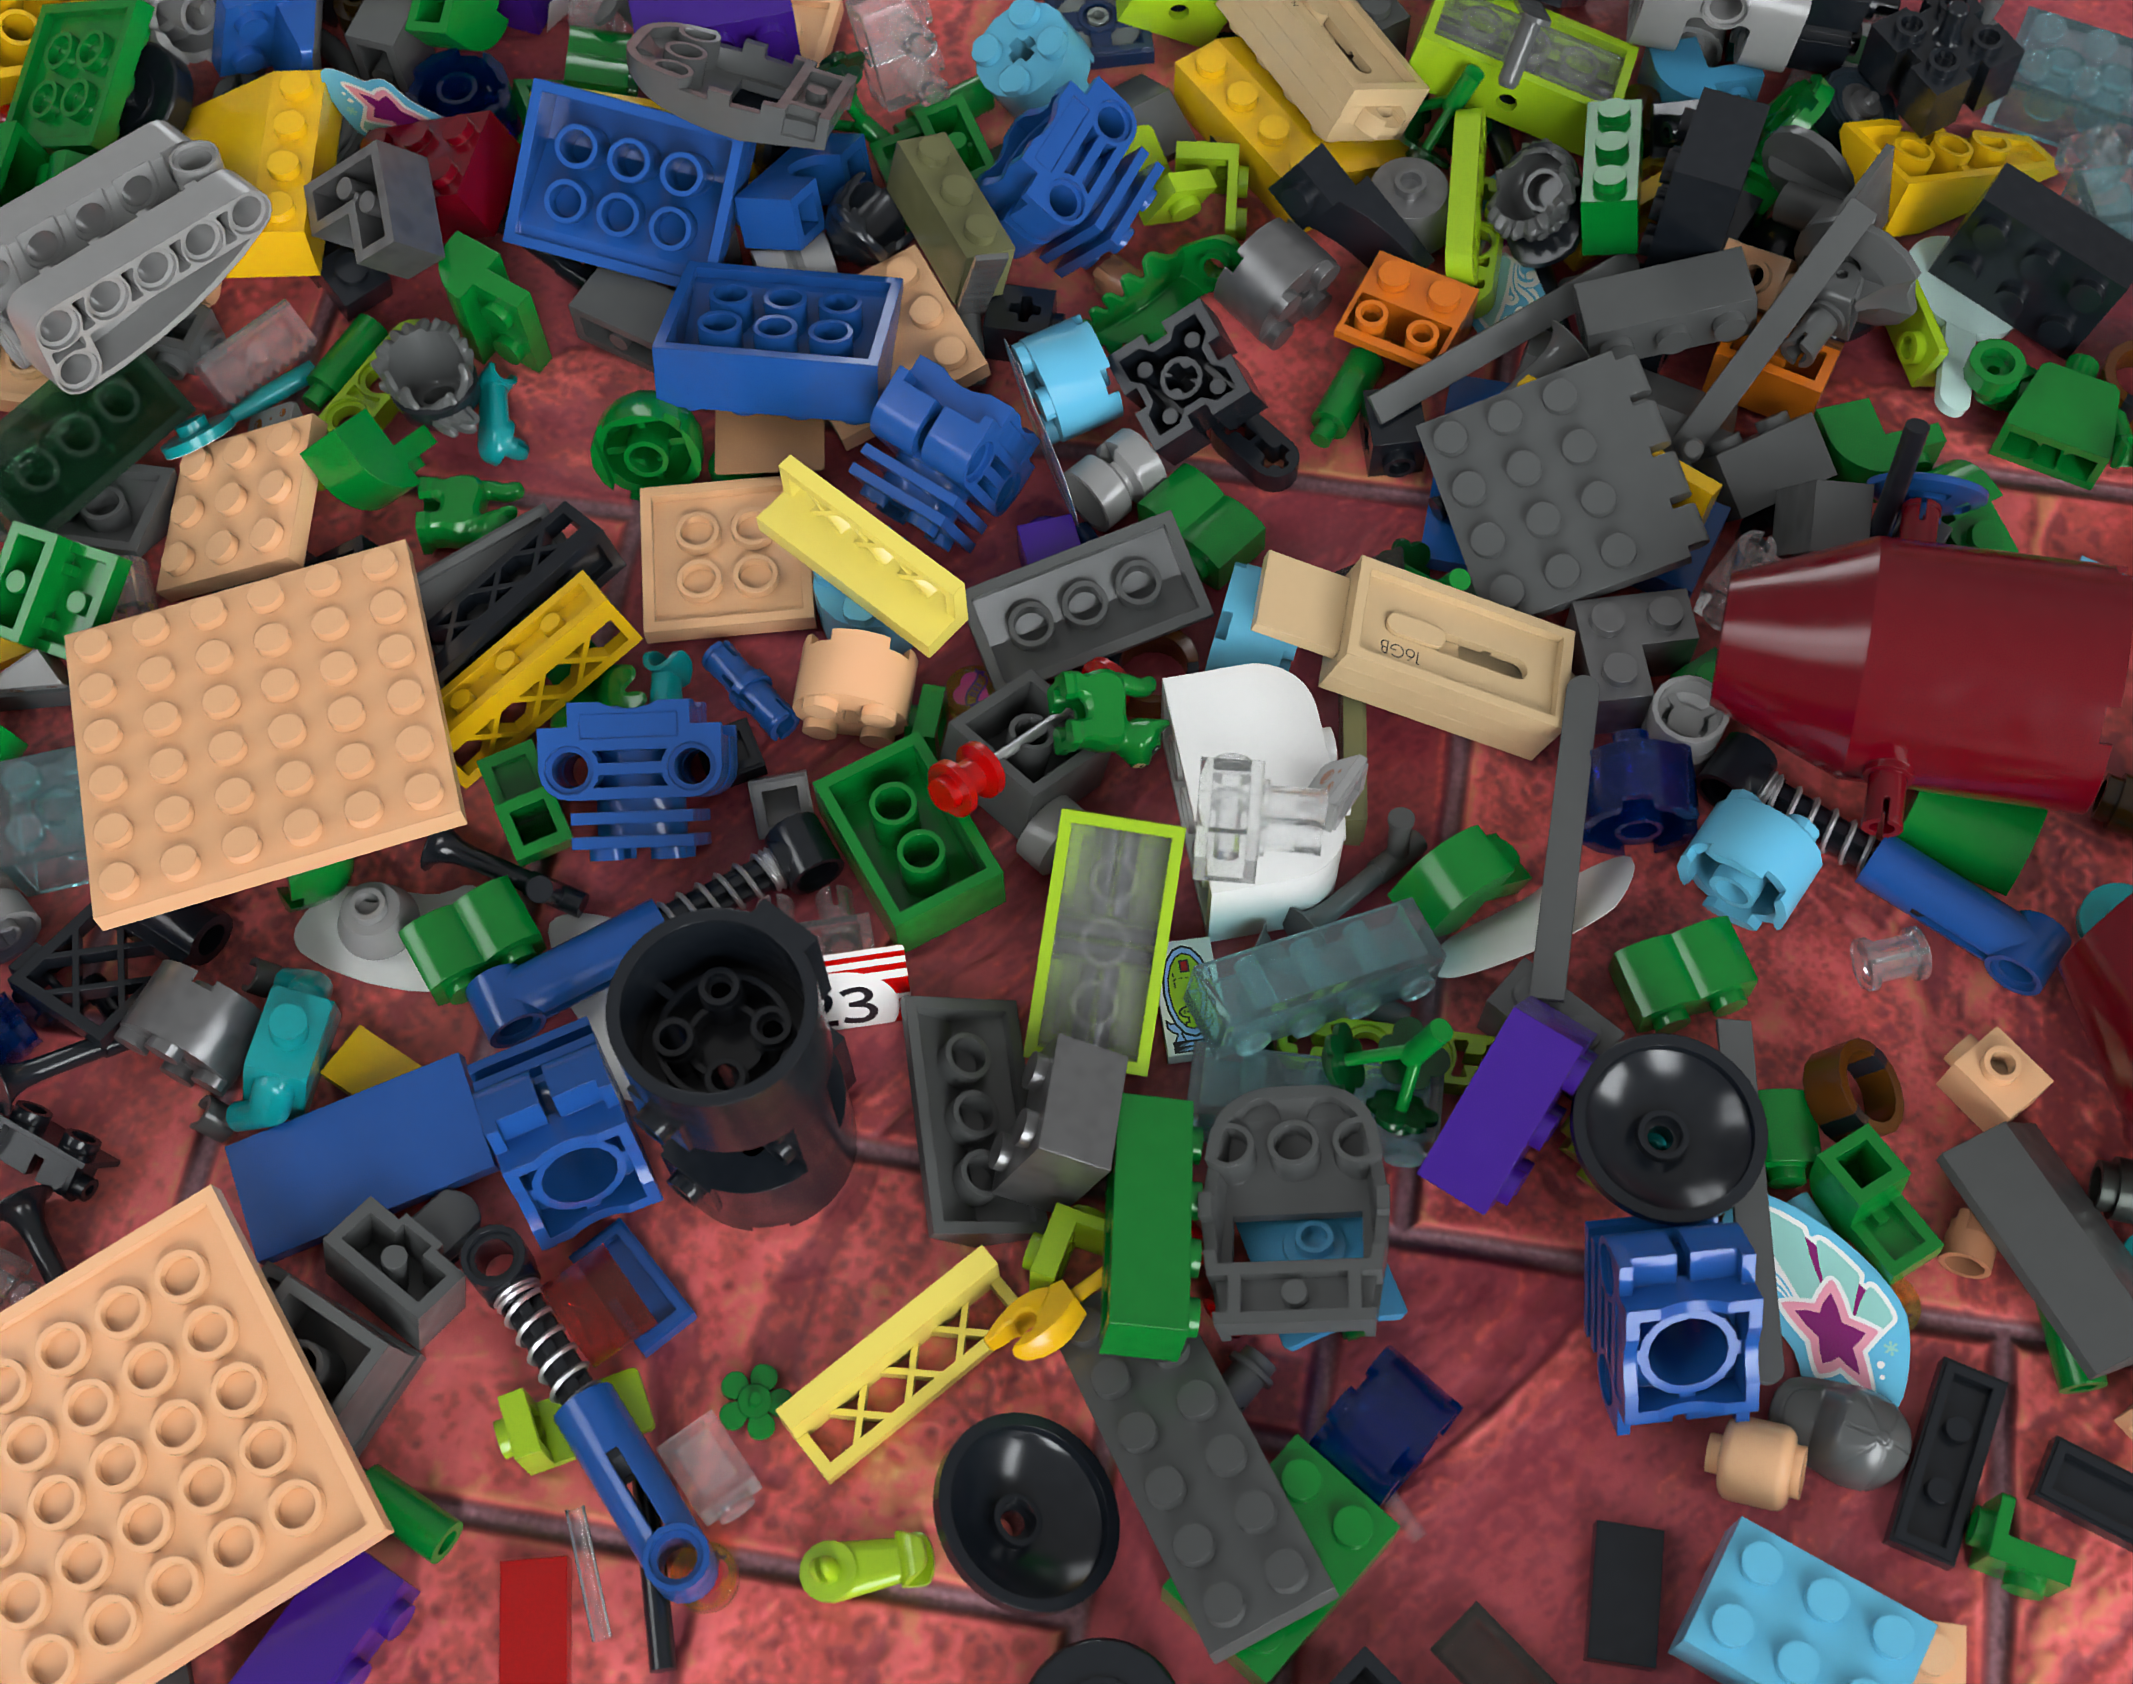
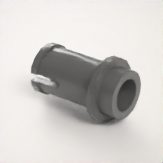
(1248, 1375)

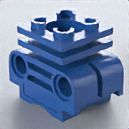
(1067, 177)
(947, 452)
(638, 774)
(562, 1132)
(1672, 1319)

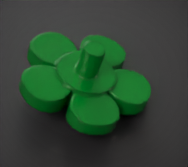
(753, 1401)

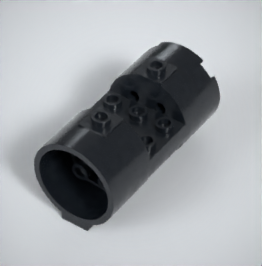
(736, 1063)

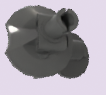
(1878, 274)

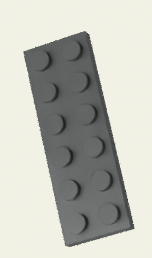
(1201, 1489)

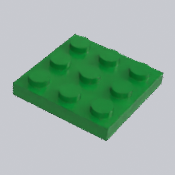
(80, 72)

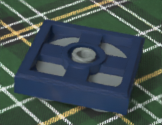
(1108, 40)

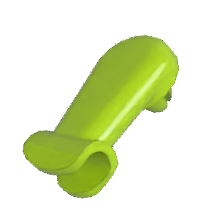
(849, 1569)

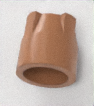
(1109, 274)
(1967, 1247)

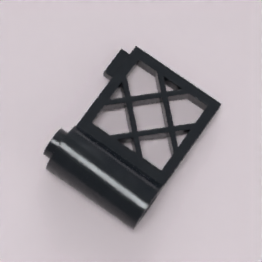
(183, 935)

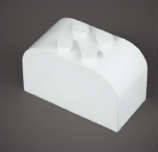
(1269, 719)

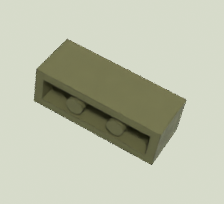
(945, 210)

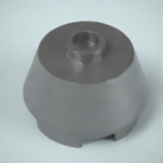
(1419, 197)

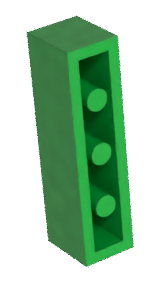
(1149, 1231)

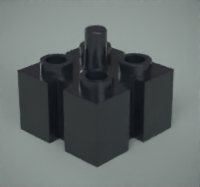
(1834, 32)
(1939, 61)
(1186, 382)

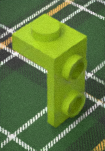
(1227, 173)
(1178, 193)
(1067, 1228)
(533, 1436)

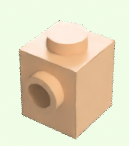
(1992, 1079)

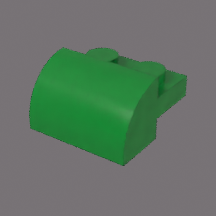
(944, 116)
(489, 307)
(55, 588)
(1973, 836)

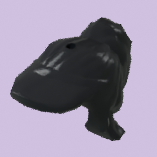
(864, 224)

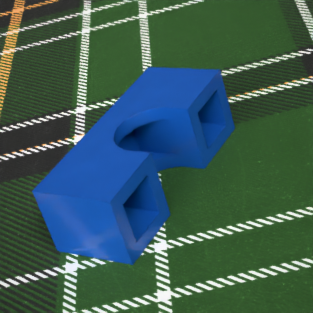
(786, 200)

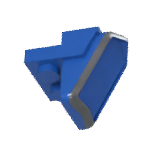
(266, 35)

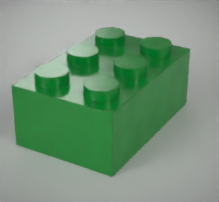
(908, 855)
(1346, 1534)

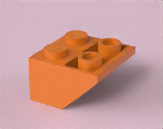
(1407, 312)
(1780, 383)

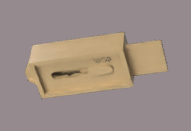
(1331, 65)
(1423, 649)

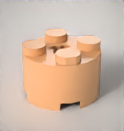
(854, 687)

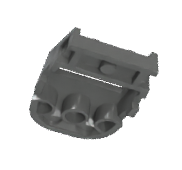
(699, 76)
(1294, 1158)

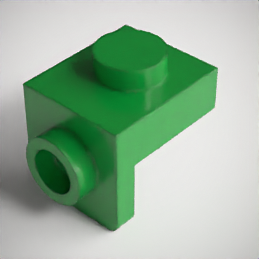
(2022, 1566)

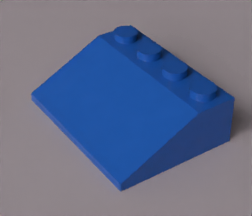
(623, 184)
(777, 342)

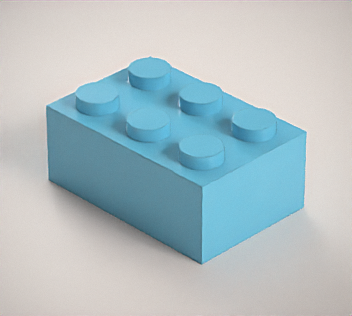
(1794, 1619)

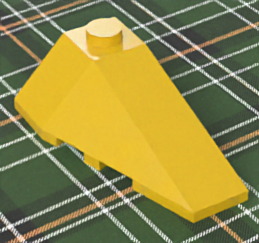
(1940, 173)

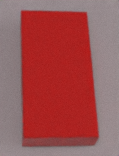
(535, 1621)

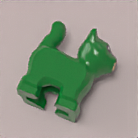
(458, 510)
(1101, 717)

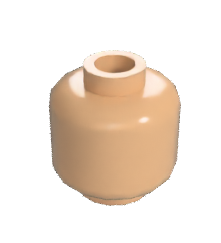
(1757, 1463)

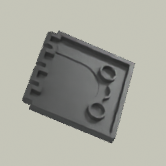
(1562, 487)

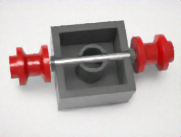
(1006, 755)

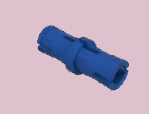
(750, 690)

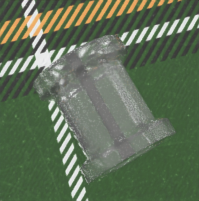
(1891, 958)

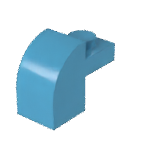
(1685, 74)

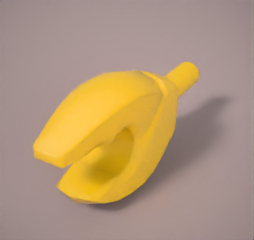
(1051, 1312)

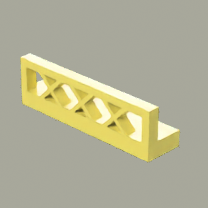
(864, 559)
(882, 1351)

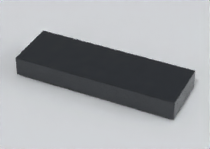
(1945, 1463)

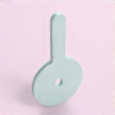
(1961, 325)

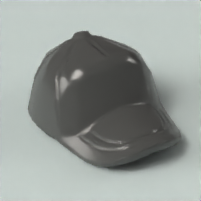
(1848, 1429)

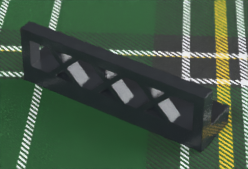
(513, 601)

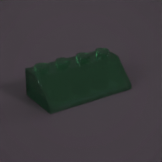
(71, 447)

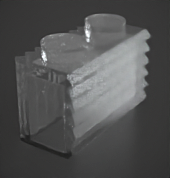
(255, 354)

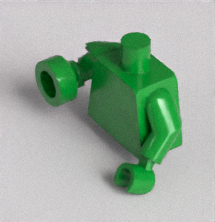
(2058, 415)

